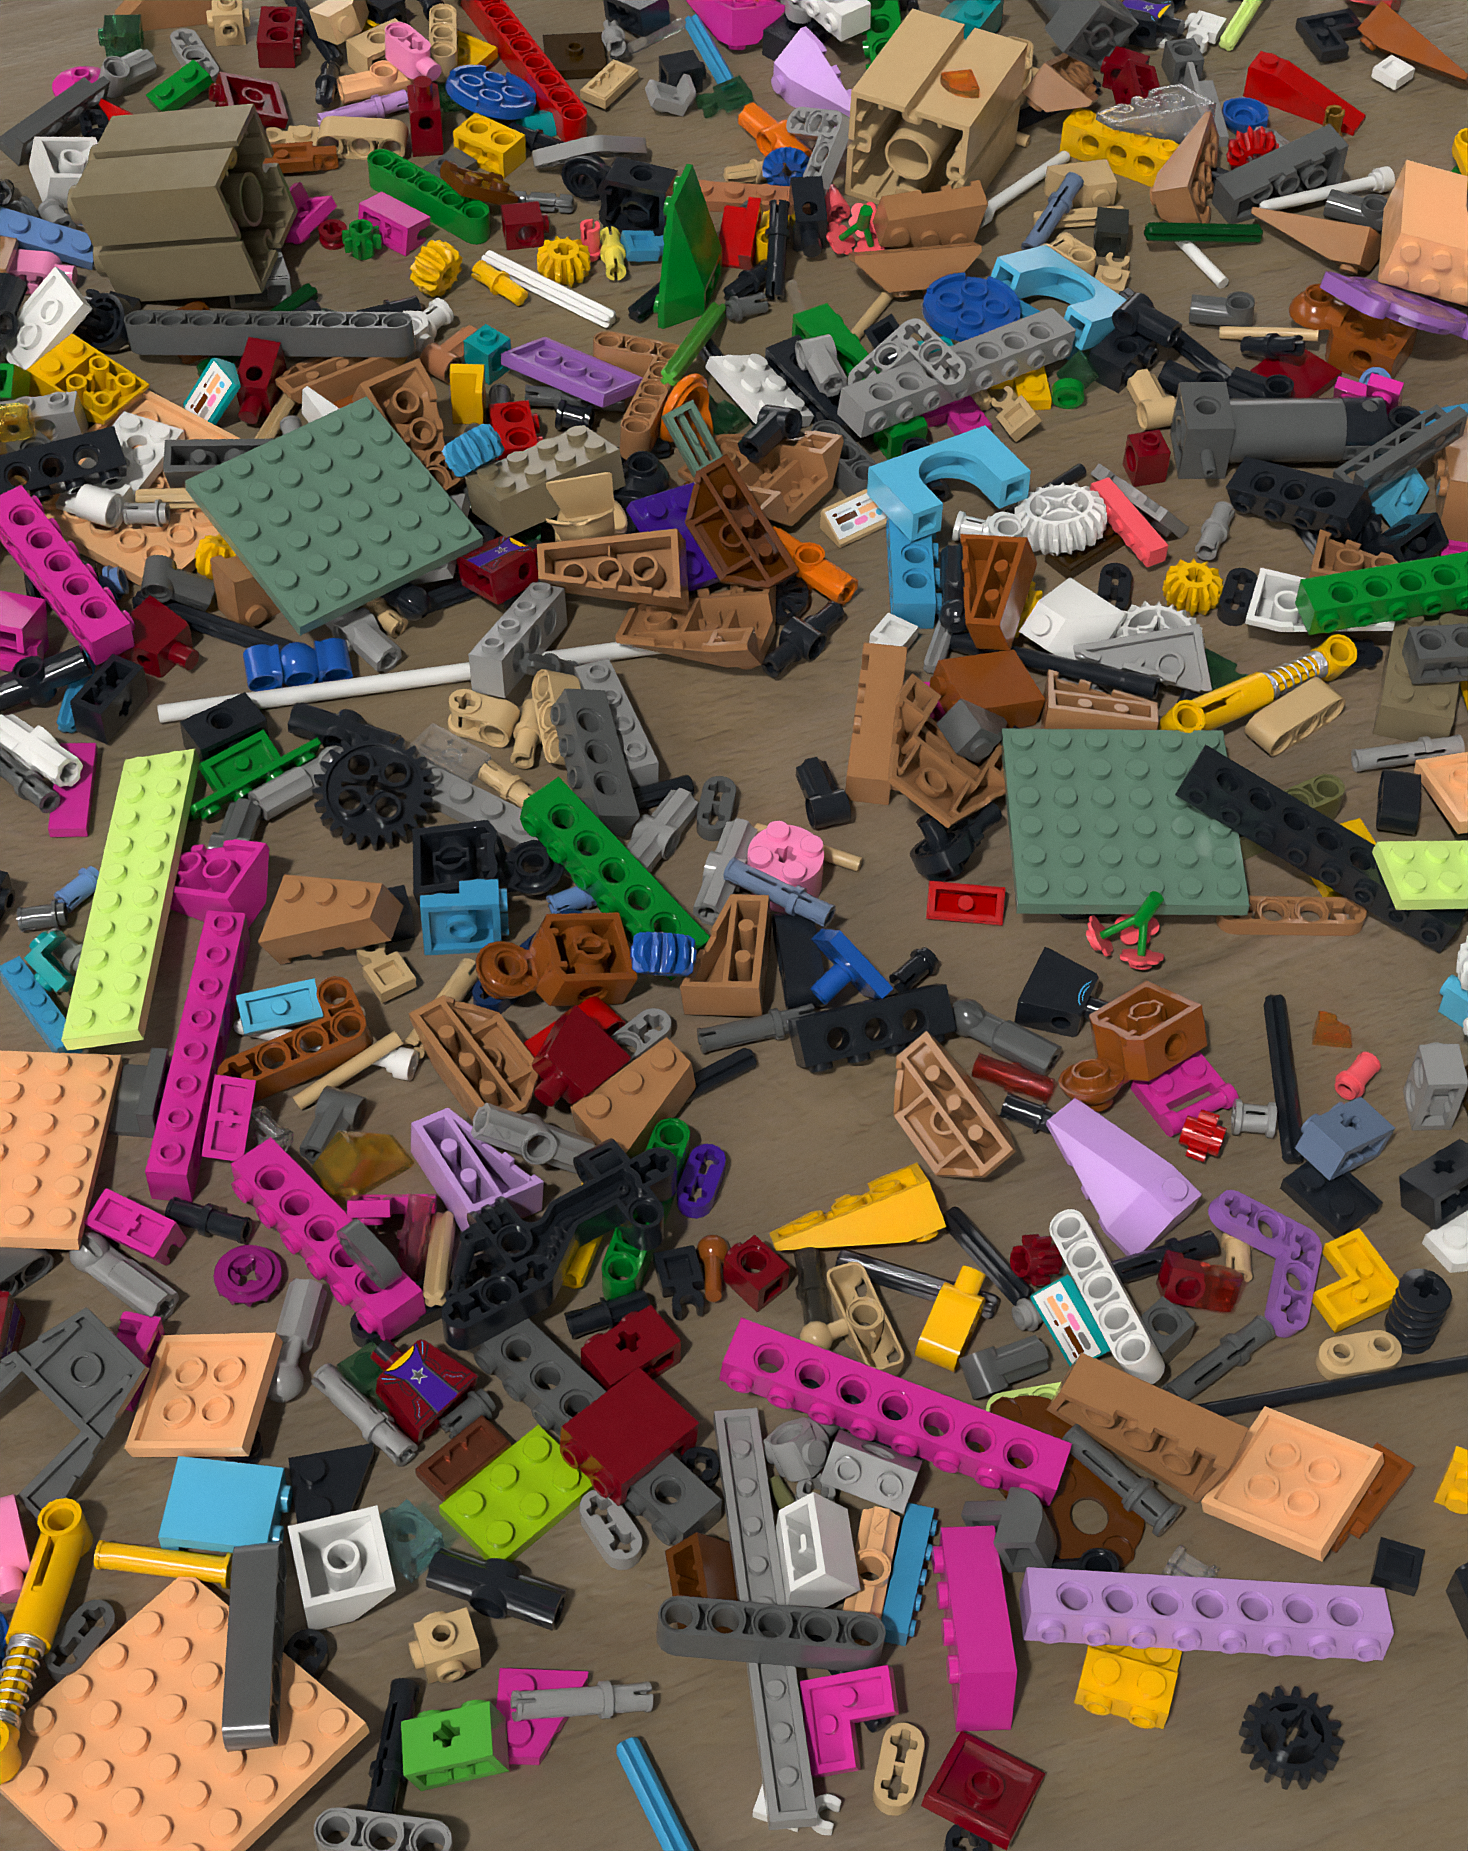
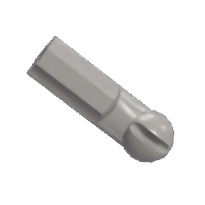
(290, 786)
(124, 1277)
(297, 1331)

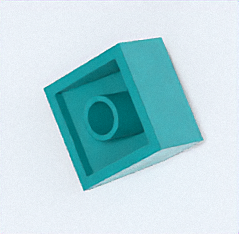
(975, 14)

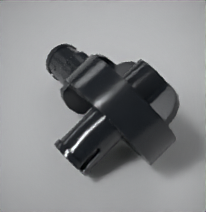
(105, 322)
(948, 849)

